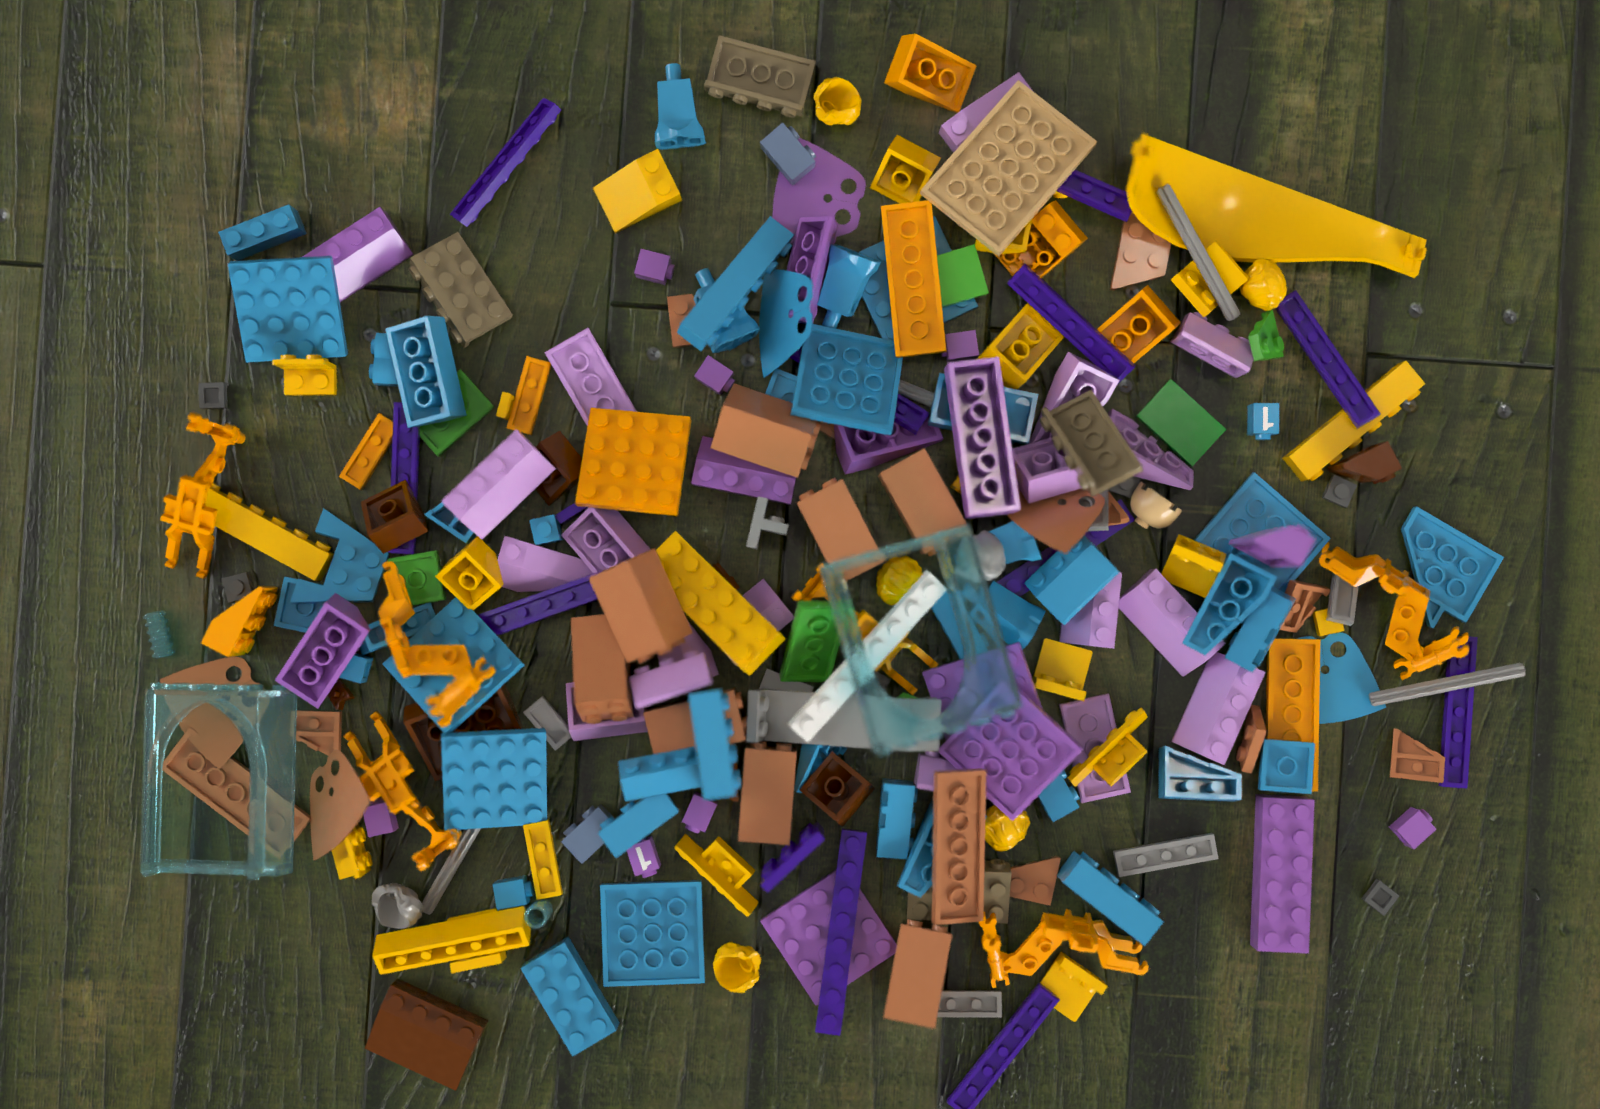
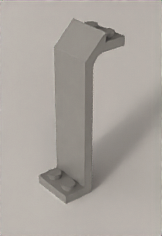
(773, 709)

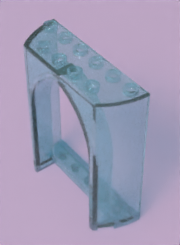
(987, 676)
(269, 732)

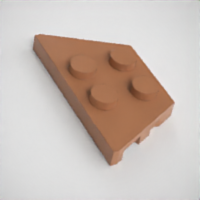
(1139, 255)

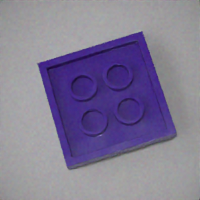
(791, 855)

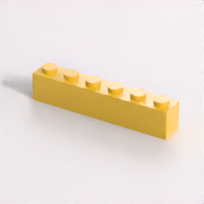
(1339, 432)
(269, 534)
(451, 940)

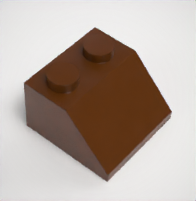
(567, 464)
(1372, 464)
(393, 517)
(837, 789)

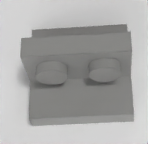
(759, 524)

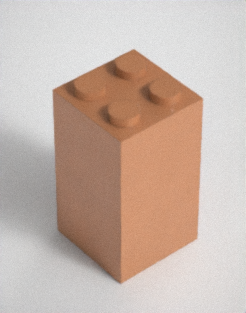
(764, 431)
(921, 497)
(837, 525)
(641, 607)
(599, 672)
(672, 724)
(767, 793)
(918, 974)

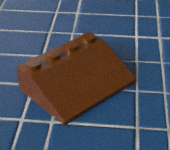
(492, 715)
(425, 1033)

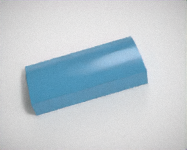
(1019, 407)

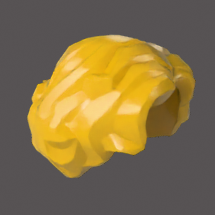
(837, 101)
(1265, 285)
(897, 578)
(1002, 831)
(736, 967)

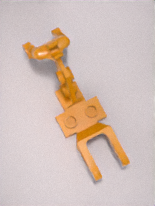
(188, 508)
(816, 589)
(1407, 612)
(428, 658)
(386, 779)
(1047, 937)

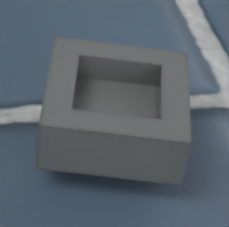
(213, 395)
(1126, 487)
(1339, 491)
(237, 586)
(1380, 897)

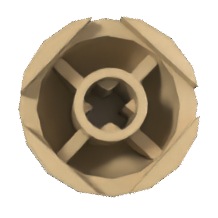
(1152, 508)

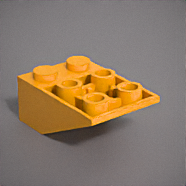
(1050, 241)
(235, 628)

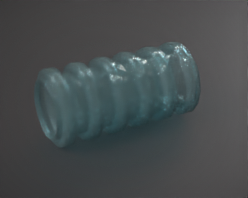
(159, 634)
(532, 919)

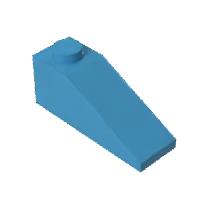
(377, 637)

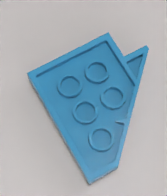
(1447, 565)

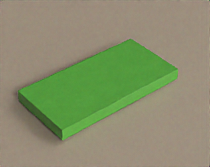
(811, 644)

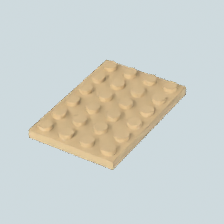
(1008, 168)

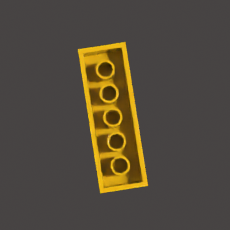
(717, 606)

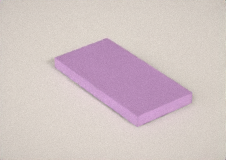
(588, 375)
(1089, 725)

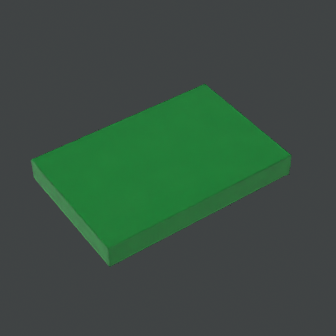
(1180, 422)

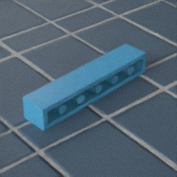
(735, 284)

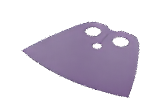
(807, 195)

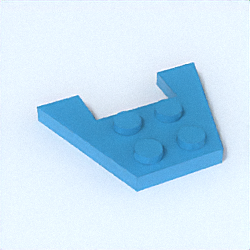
(353, 570)

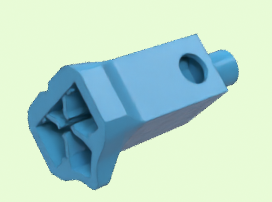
(677, 112)
(844, 283)
(739, 330)
(1017, 543)
(1015, 616)

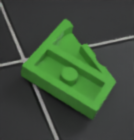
(1265, 339)

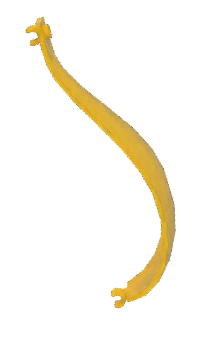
(1257, 216)

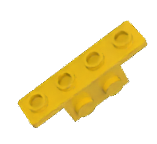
(1115, 755)
(722, 868)

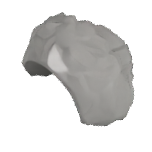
(990, 554)
(396, 906)

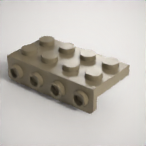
(759, 76)
(459, 289)
(1090, 443)
(996, 894)

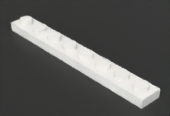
(877, 646)

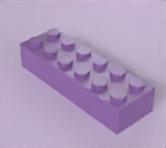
(981, 438)
(1282, 873)

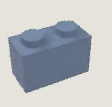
(788, 153)
(584, 838)

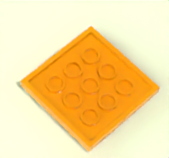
(633, 461)

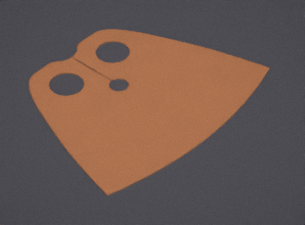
(1055, 523)
(218, 734)
(337, 814)

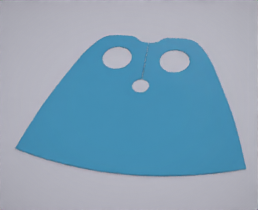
(778, 332)
(1347, 684)

